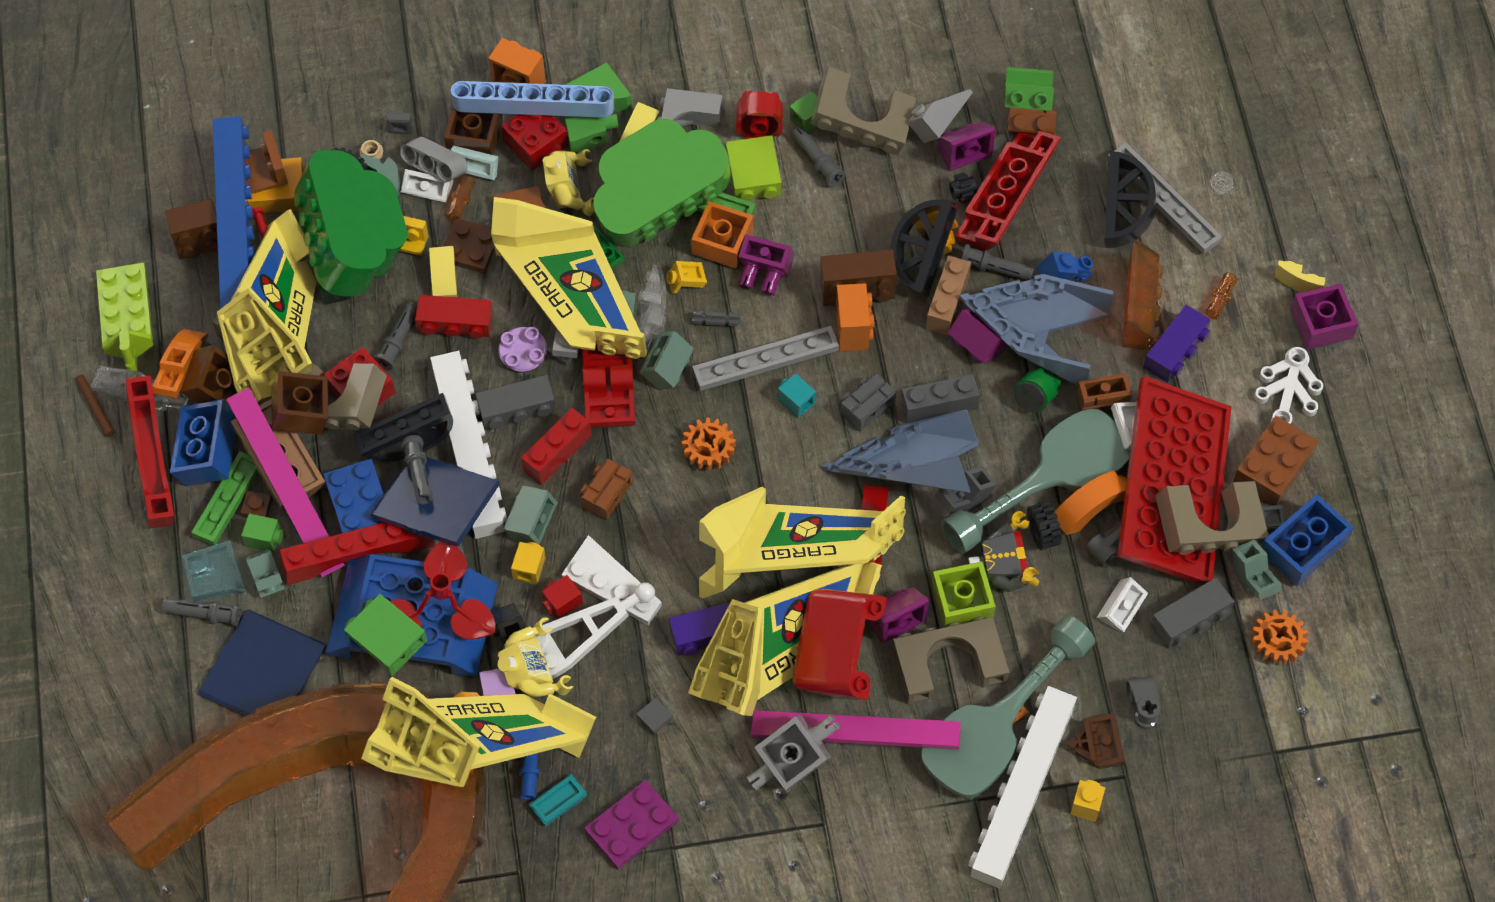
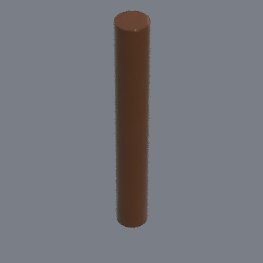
(94, 405)

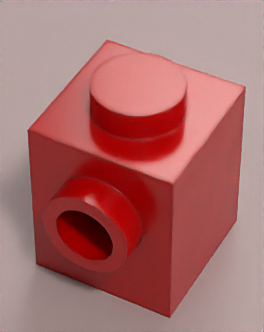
(561, 597)

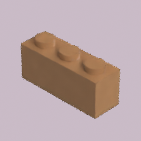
(946, 298)

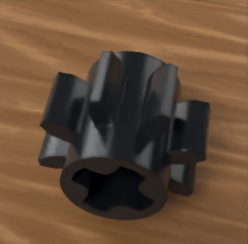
(963, 187)

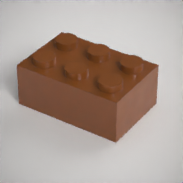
(1276, 460)

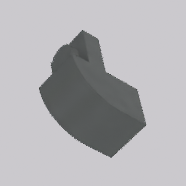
(980, 486)

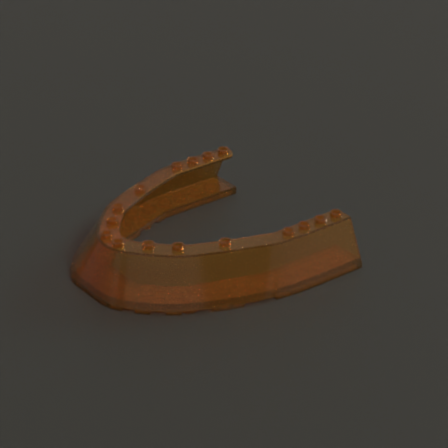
(283, 745)

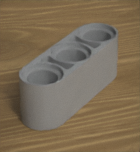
(433, 159)

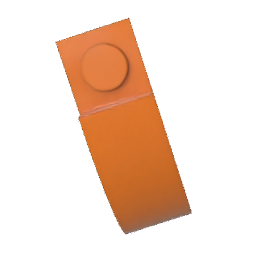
(1090, 500)

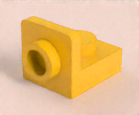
(416, 237)
(686, 275)

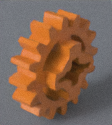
(702, 451)
(1279, 625)

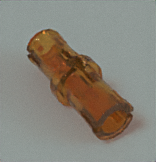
(460, 197)
(1221, 295)

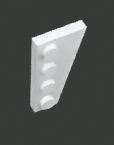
(605, 578)

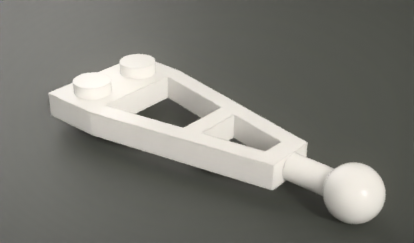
(556, 662)

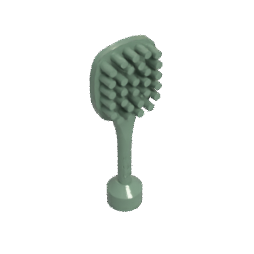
(1069, 458)
(987, 731)

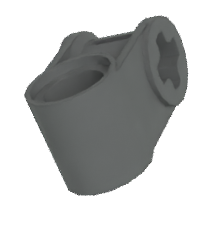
(1144, 701)

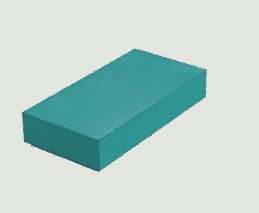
(558, 800)

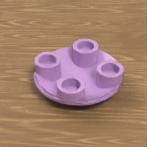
(522, 349)

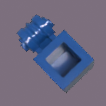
(1066, 266)

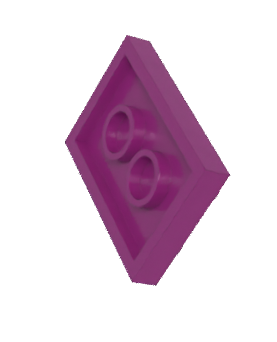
(631, 824)

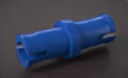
(529, 774)

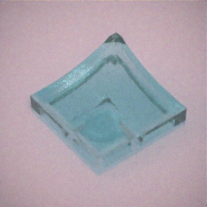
(213, 572)

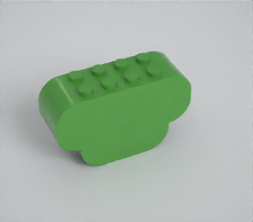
(657, 180)

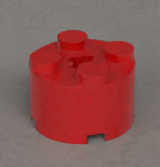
(759, 114)

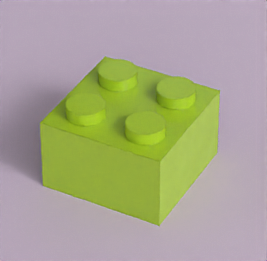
(963, 593)

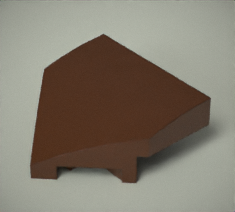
(1099, 742)

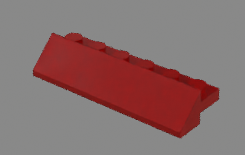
(1005, 189)

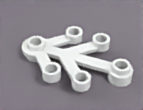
(1290, 384)

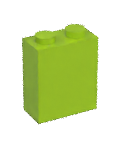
(754, 168)

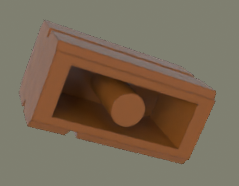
(1032, 120)
(1103, 392)
(606, 488)

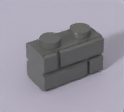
(867, 401)

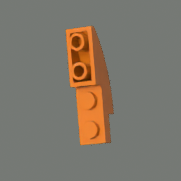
(177, 361)

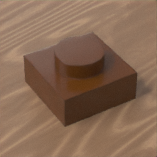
(256, 504)

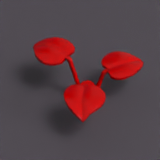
(443, 566)

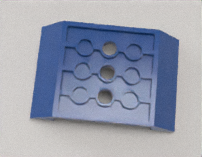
(391, 578)

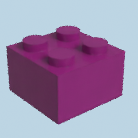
(1324, 316)

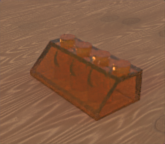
(1141, 298)

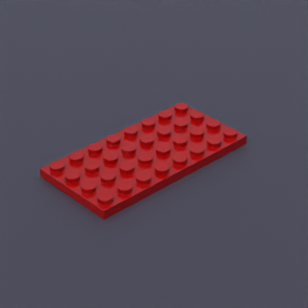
(1174, 443)

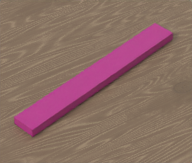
(278, 469)
(868, 729)

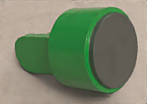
(1036, 390)

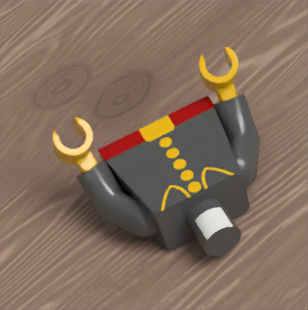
(1005, 557)

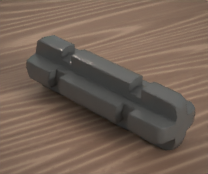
(715, 318)

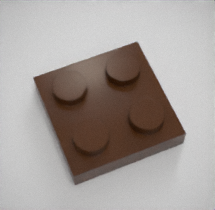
(471, 245)

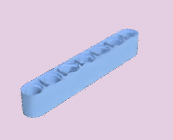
(546, 99)

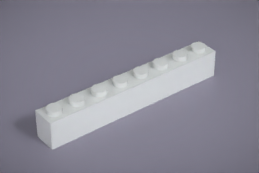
(467, 433)
(1023, 787)

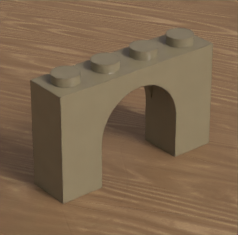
(834, 115)
(359, 400)
(1188, 534)
(976, 638)

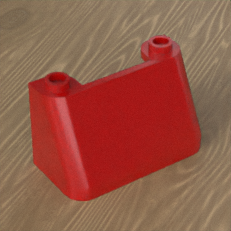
(832, 643)

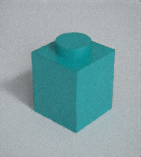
(796, 395)

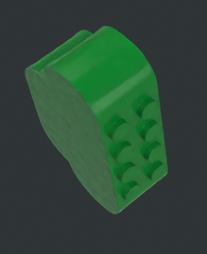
(348, 222)

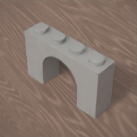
(691, 107)

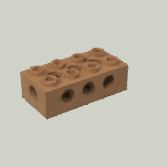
(295, 452)

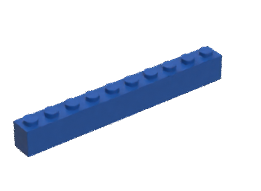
(232, 203)

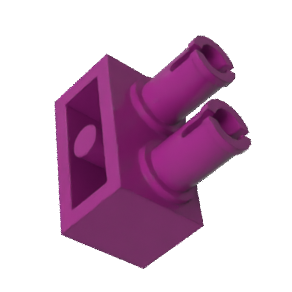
(767, 256)

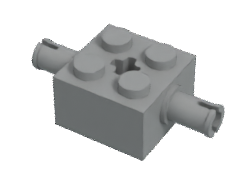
(776, 751)

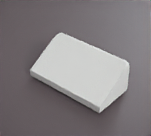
(425, 186)
(1122, 604)

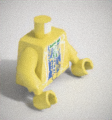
(563, 179)
(526, 664)

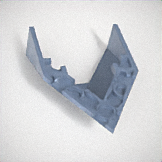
(1032, 308)
(915, 453)

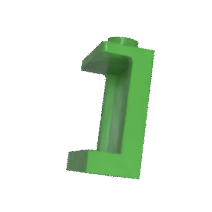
(1029, 89)
(385, 634)

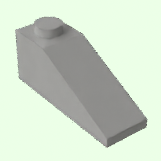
(933, 118)

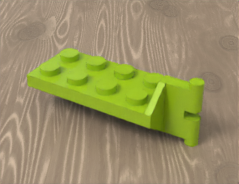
(125, 312)

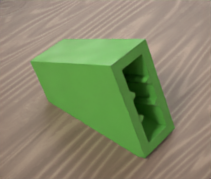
(606, 77)

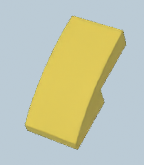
(640, 117)
(443, 271)
(1292, 276)

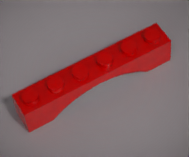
(149, 452)
(314, 557)

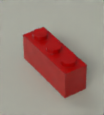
(454, 316)
(556, 446)

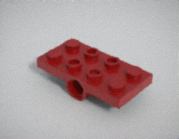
(608, 389)

